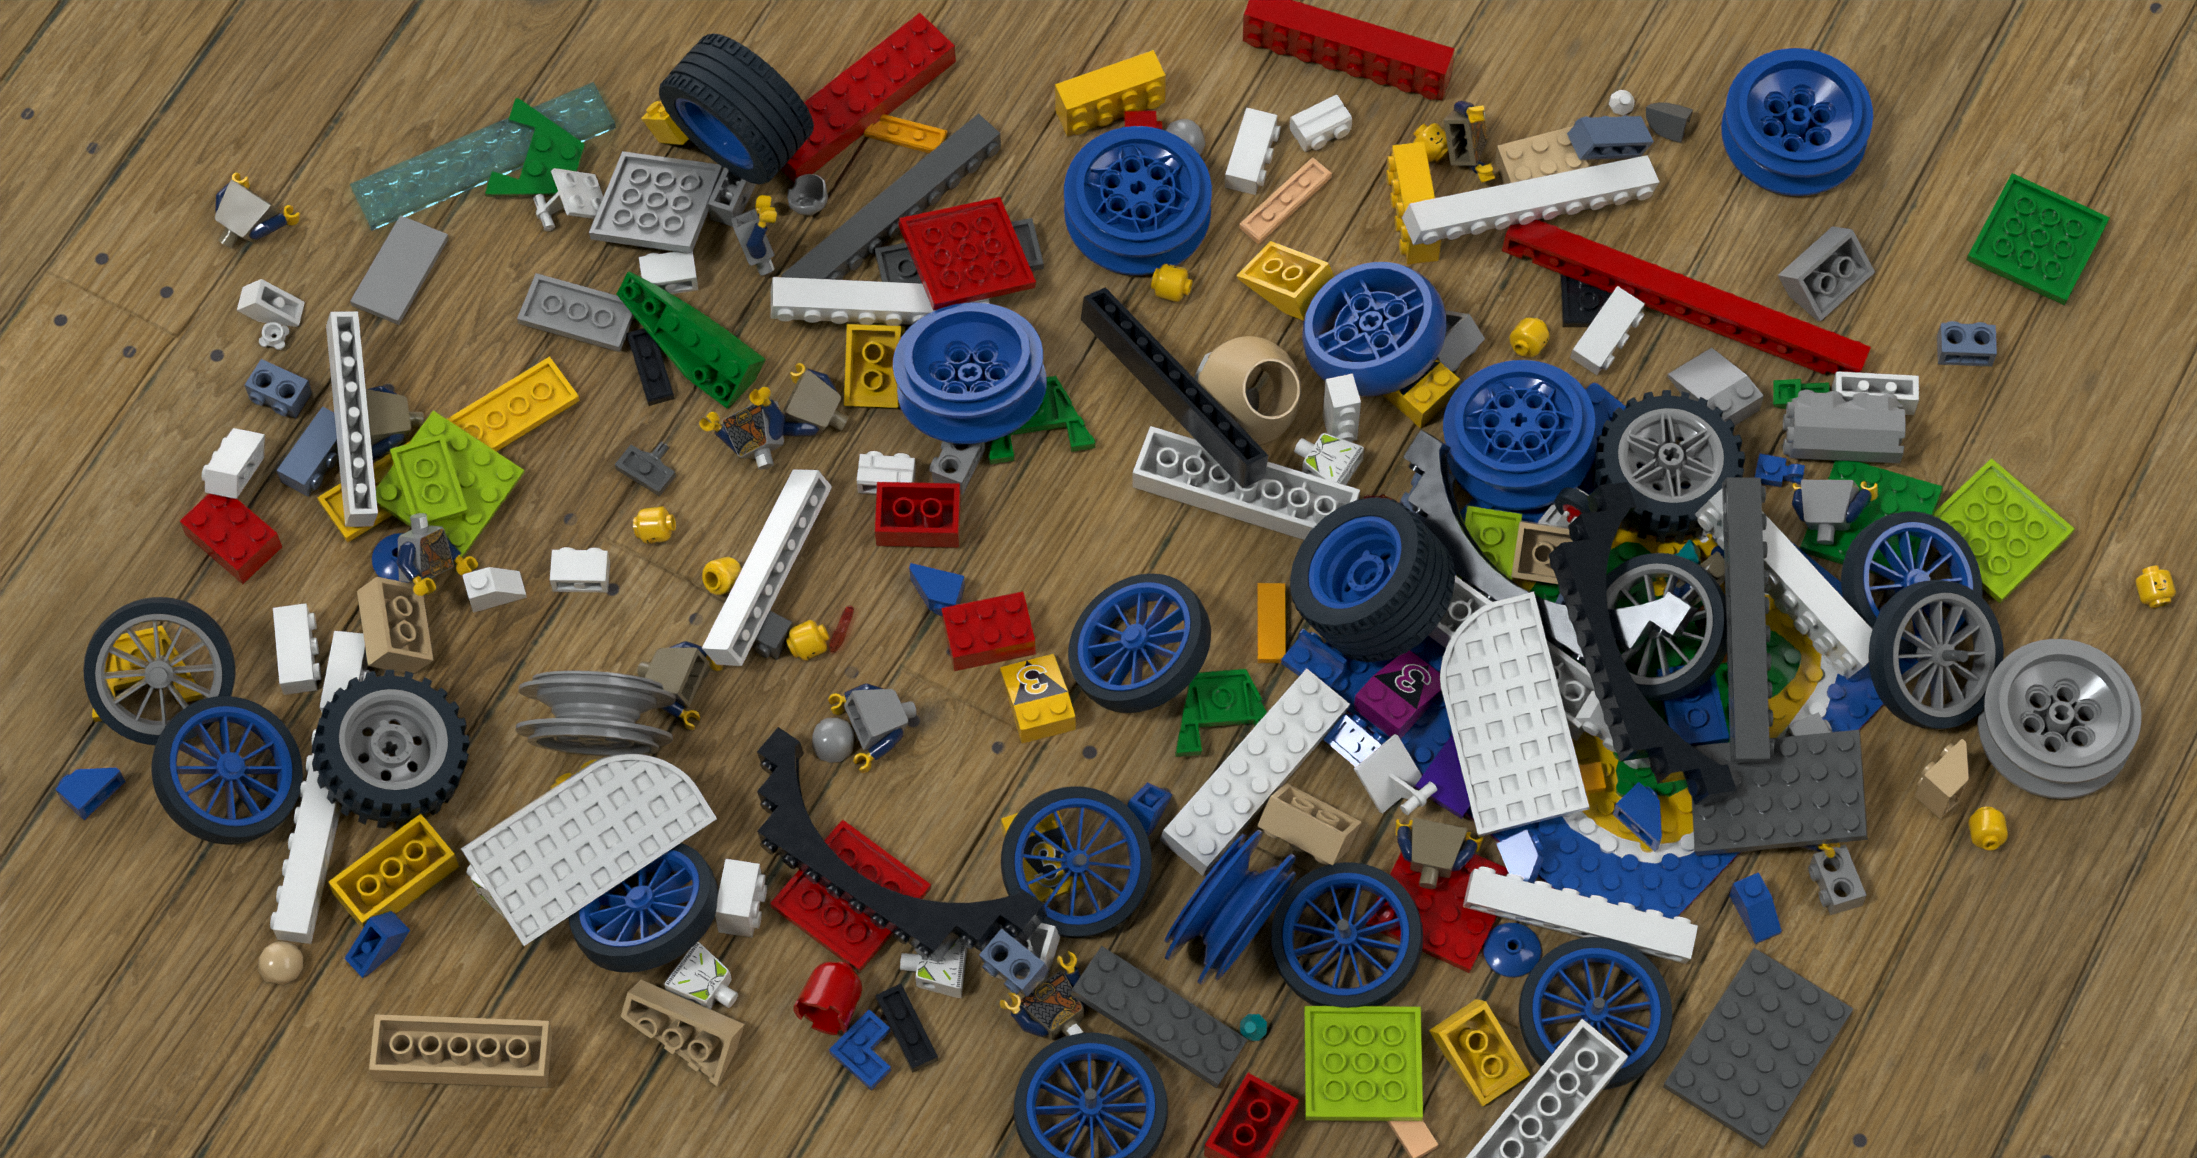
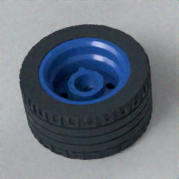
(736, 108)
(1372, 579)

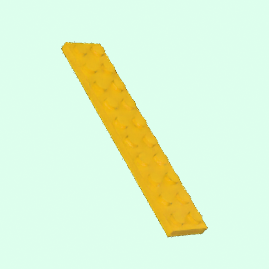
(493, 420)

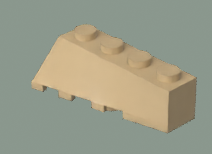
(684, 1027)

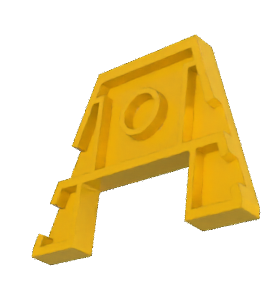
(126, 644)

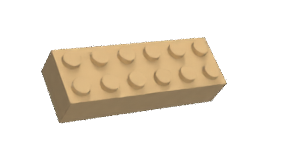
(461, 1050)

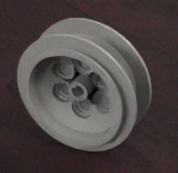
(2093, 687)
(595, 713)

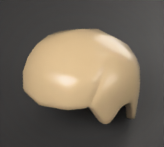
(280, 963)

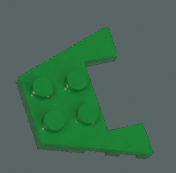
(549, 149)
(1053, 413)
(1217, 700)

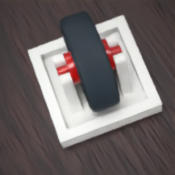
(1566, 507)

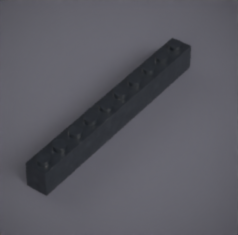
(1174, 388)

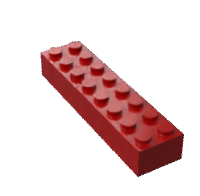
(1349, 46)
(871, 89)

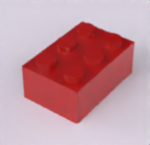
(917, 514)
(231, 535)
(988, 631)
(1252, 1121)

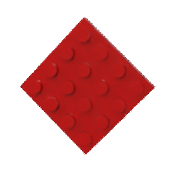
(966, 253)
(831, 920)
(1449, 929)

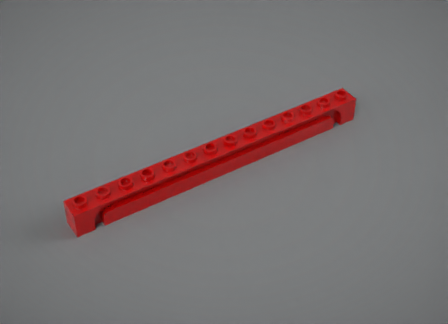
(1686, 298)

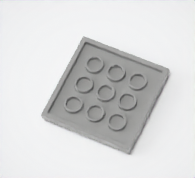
(656, 202)

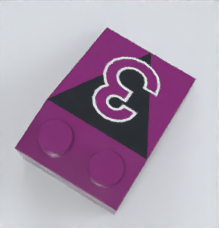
(1399, 694)

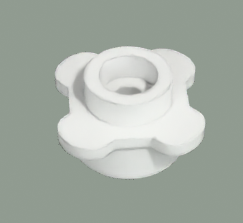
(273, 329)

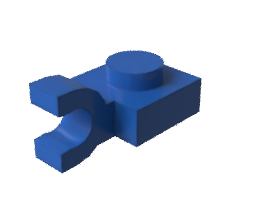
(1774, 470)

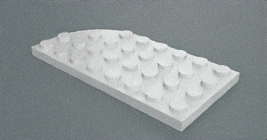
(1510, 719)
(585, 838)

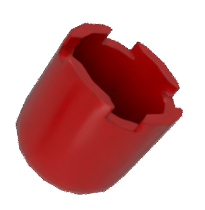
(829, 997)

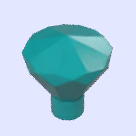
(1691, 552)
(1253, 1027)

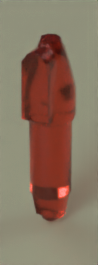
(840, 633)

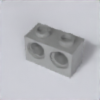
(962, 461)
(1843, 879)

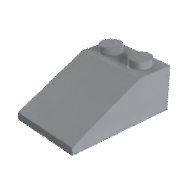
(1719, 383)

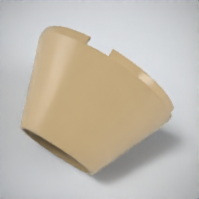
(1226, 378)

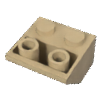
(1944, 781)

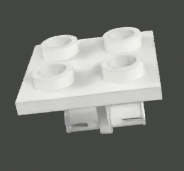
(577, 194)
(1391, 776)

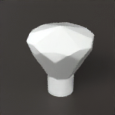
(1621, 102)

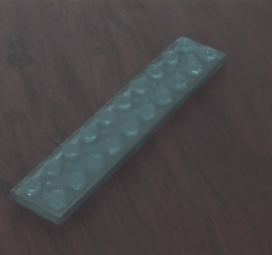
(472, 158)

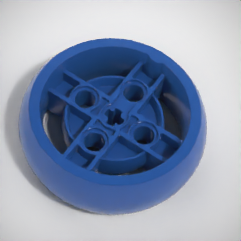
(1374, 326)

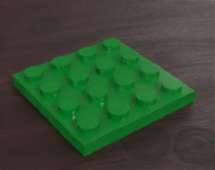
(2038, 239)
(1895, 495)

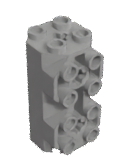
(1835, 429)

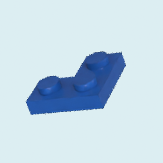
(856, 1051)

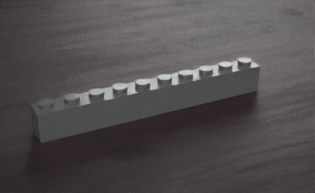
(906, 197)
(1746, 620)

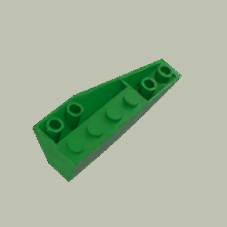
(693, 341)

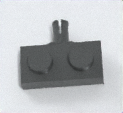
(646, 468)

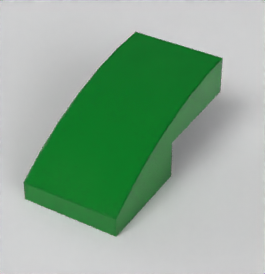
(1788, 389)

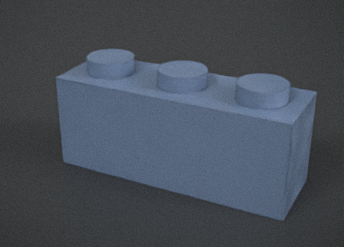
(1610, 137)
(311, 455)

